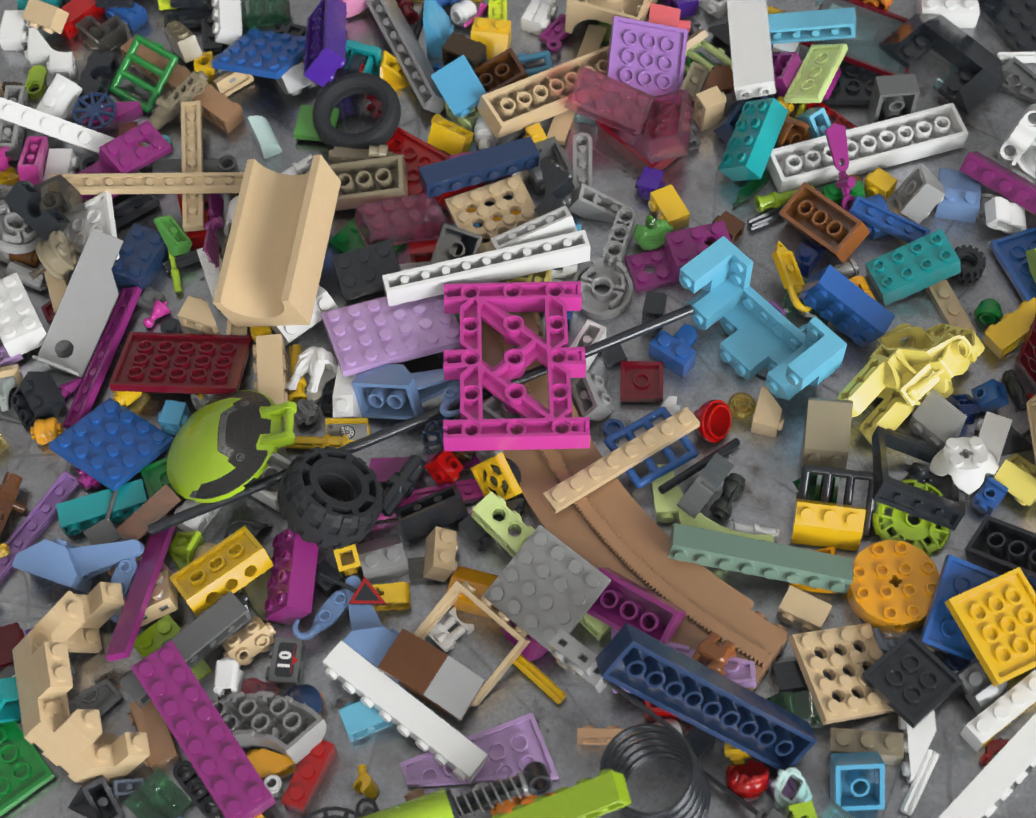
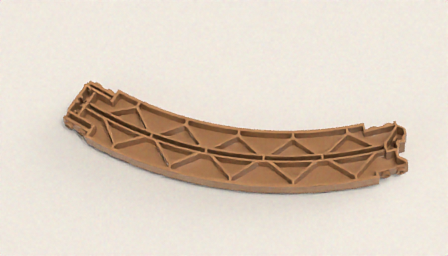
(618, 534)

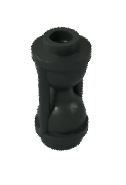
(732, 487)

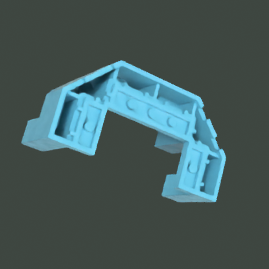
(756, 329)

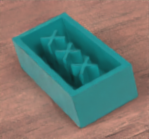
(753, 139)
(913, 267)

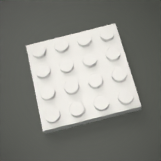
(98, 216)

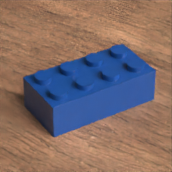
(846, 306)

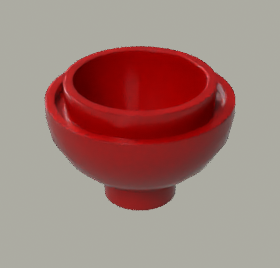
(714, 420)

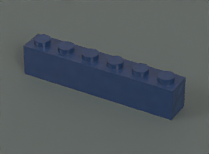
(478, 167)

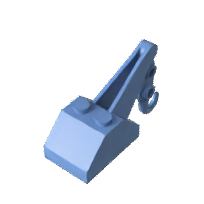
(398, 394)
(78, 565)
(368, 634)

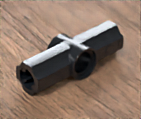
(402, 484)

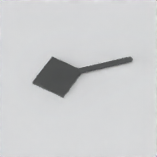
(104, 531)

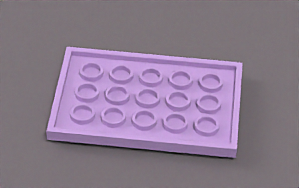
(383, 334)

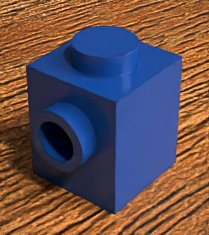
(990, 395)

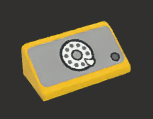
(354, 427)

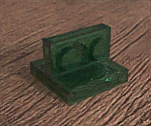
(158, 798)

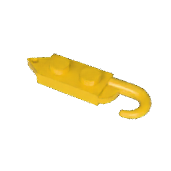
(789, 275)

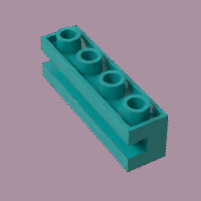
(88, 510)

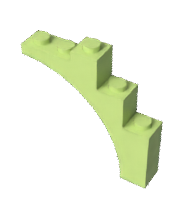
(666, 510)

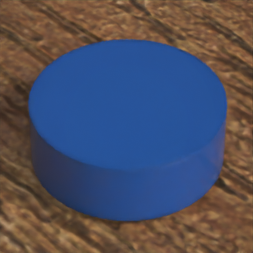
(612, 426)

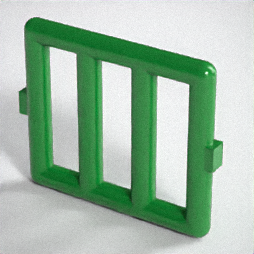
(131, 56)

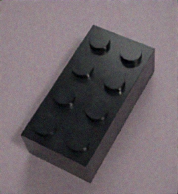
(1003, 548)

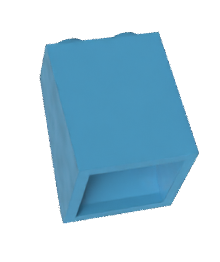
(459, 86)

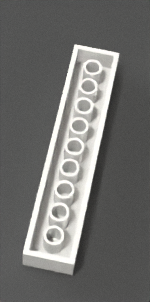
(870, 147)

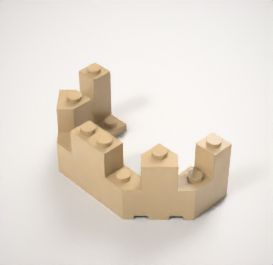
(46, 677)

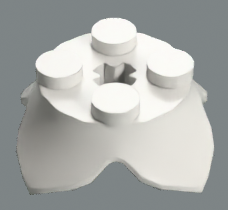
(965, 461)

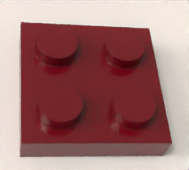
(641, 381)

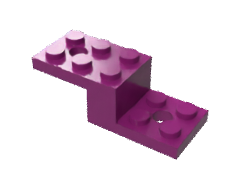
(785, 69)
(126, 155)
(678, 250)

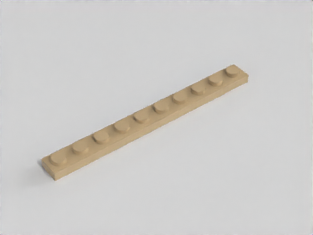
(156, 183)

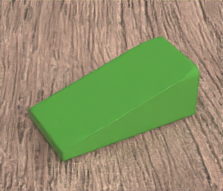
(173, 236)

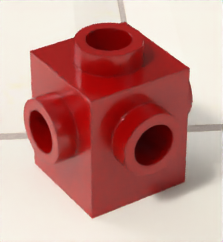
(444, 467)

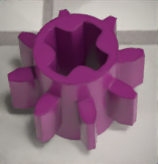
(86, 480)

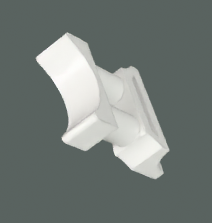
(445, 639)

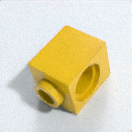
(204, 64)

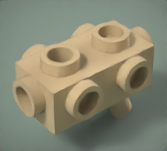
(249, 641)

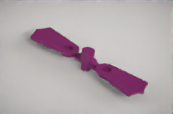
(838, 148)
(211, 242)
(386, 467)

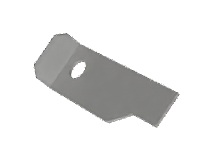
(84, 305)

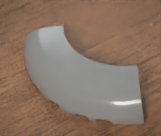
(272, 722)

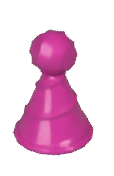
(159, 310)

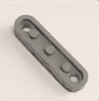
(582, 160)

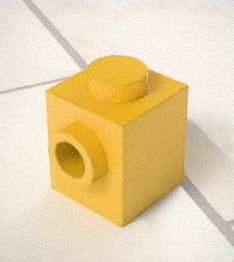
(880, 183)
(347, 560)

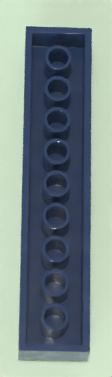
(704, 698)

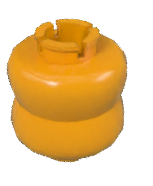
(46, 430)

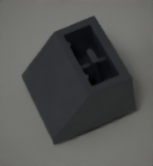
(37, 398)

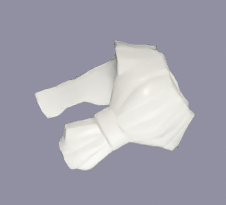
(321, 367)

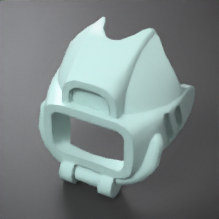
(802, 795)

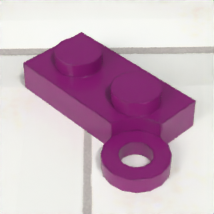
(554, 34)

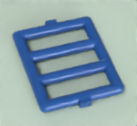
(656, 472)

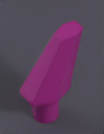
(70, 387)

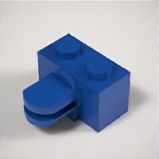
(675, 350)

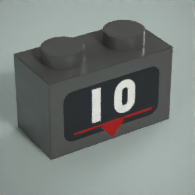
(286, 662)

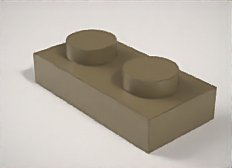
(694, 79)

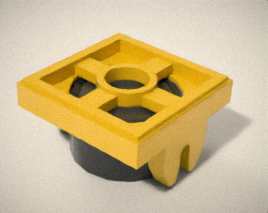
(500, 477)

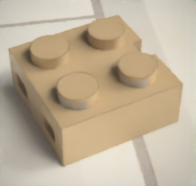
(163, 599)

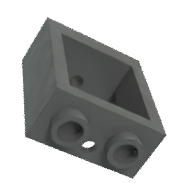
(548, 148)

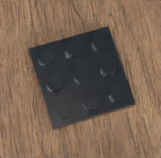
(911, 680)

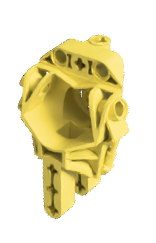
(908, 372)

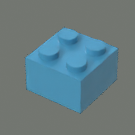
(857, 780)

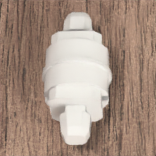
(483, 135)

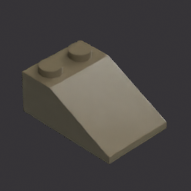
(827, 432)

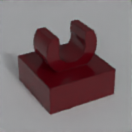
(375, 104)

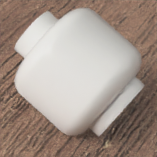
(462, 12)

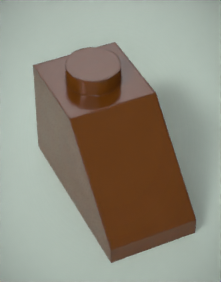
(721, 77)

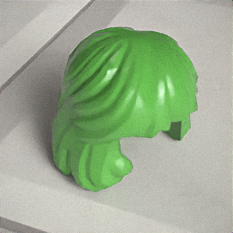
(652, 234)

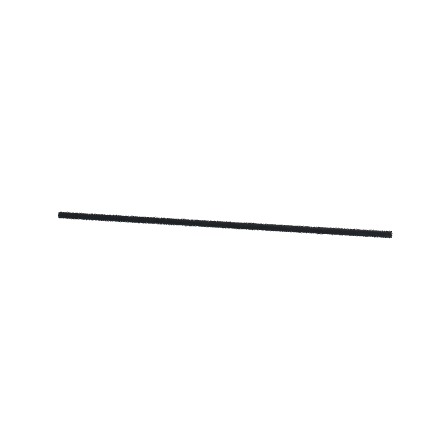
(417, 421)

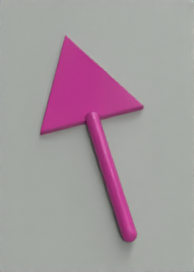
(482, 9)

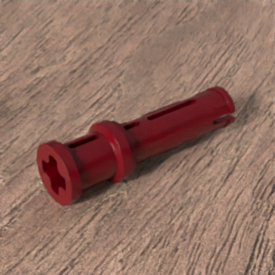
(407, 10)

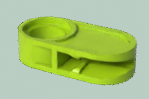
(36, 78)

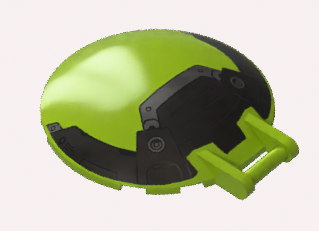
(228, 444)

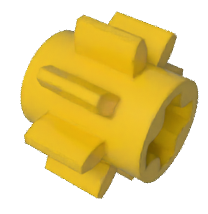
(735, 754)

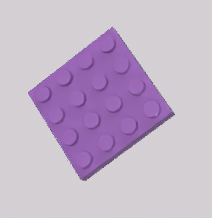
(647, 55)

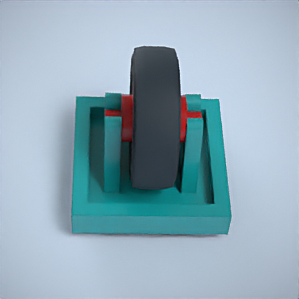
(362, 58)

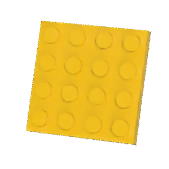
(999, 624)

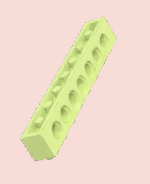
(499, 530)

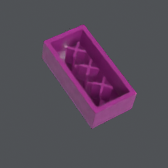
(291, 578)

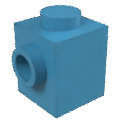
(173, 416)

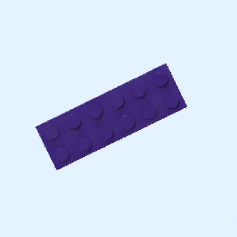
(325, 41)

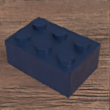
(140, 258)

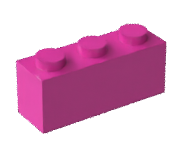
(33, 159)

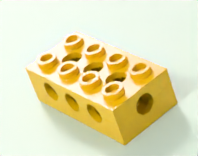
(230, 574)

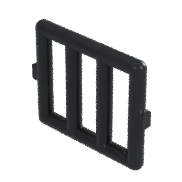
(850, 476)

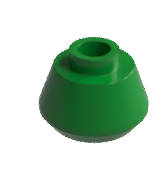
(988, 312)

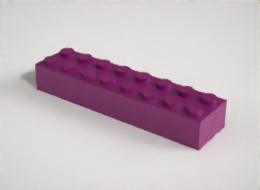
(203, 734)

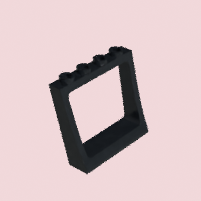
(908, 497)

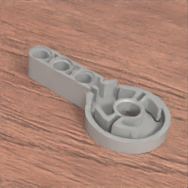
(15, 239)
(609, 271)

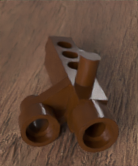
(8, 494)

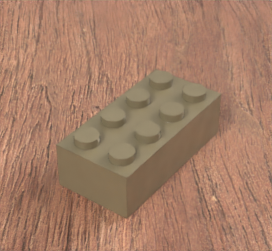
(370, 181)

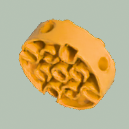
(892, 586)

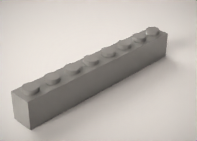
(408, 53)

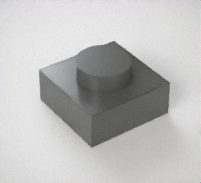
(148, 298)

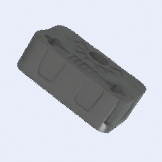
(705, 485)

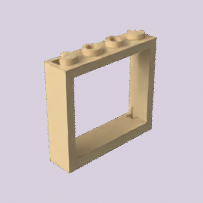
(485, 604)

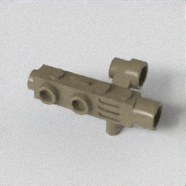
(170, 103)
(343, 154)

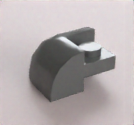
(978, 686)

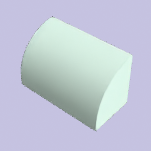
(264, 136)

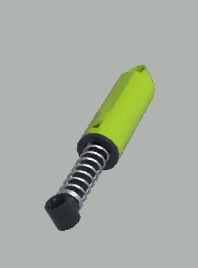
(443, 804)

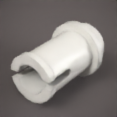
(274, 785)

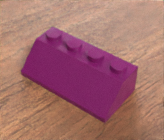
(633, 604)

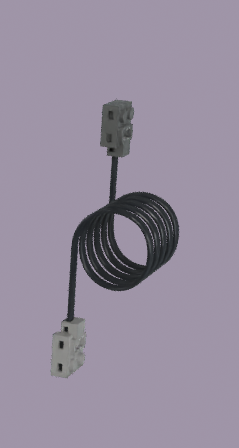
(666, 741)

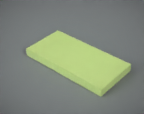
(816, 73)

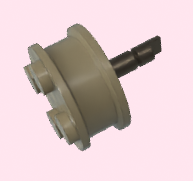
(57, 256)

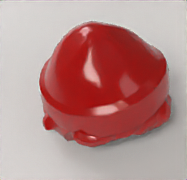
(748, 779)

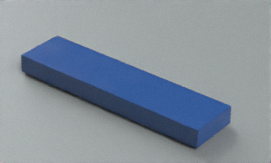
(887, 220)

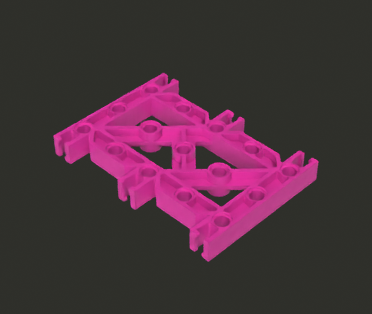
(539, 426)

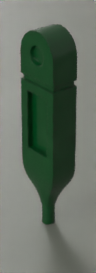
(752, 188)

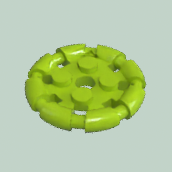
(905, 530)

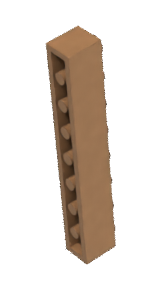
(215, 105)

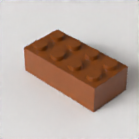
(824, 222)

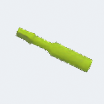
(175, 275)

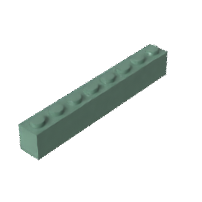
(760, 558)

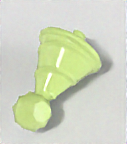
(468, 122)

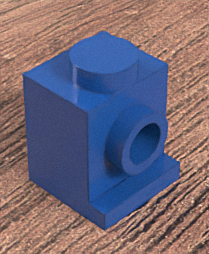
(989, 496)

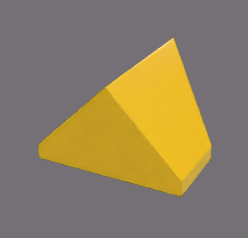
(392, 72)

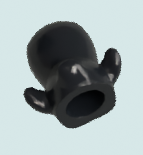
(917, 472)

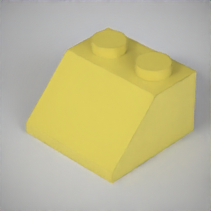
(1019, 477)

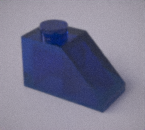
(807, 257)

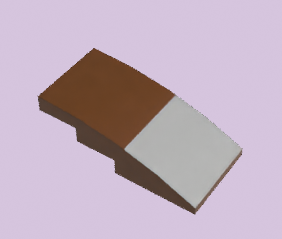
(431, 674)

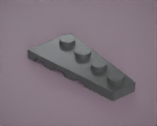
(98, 697)

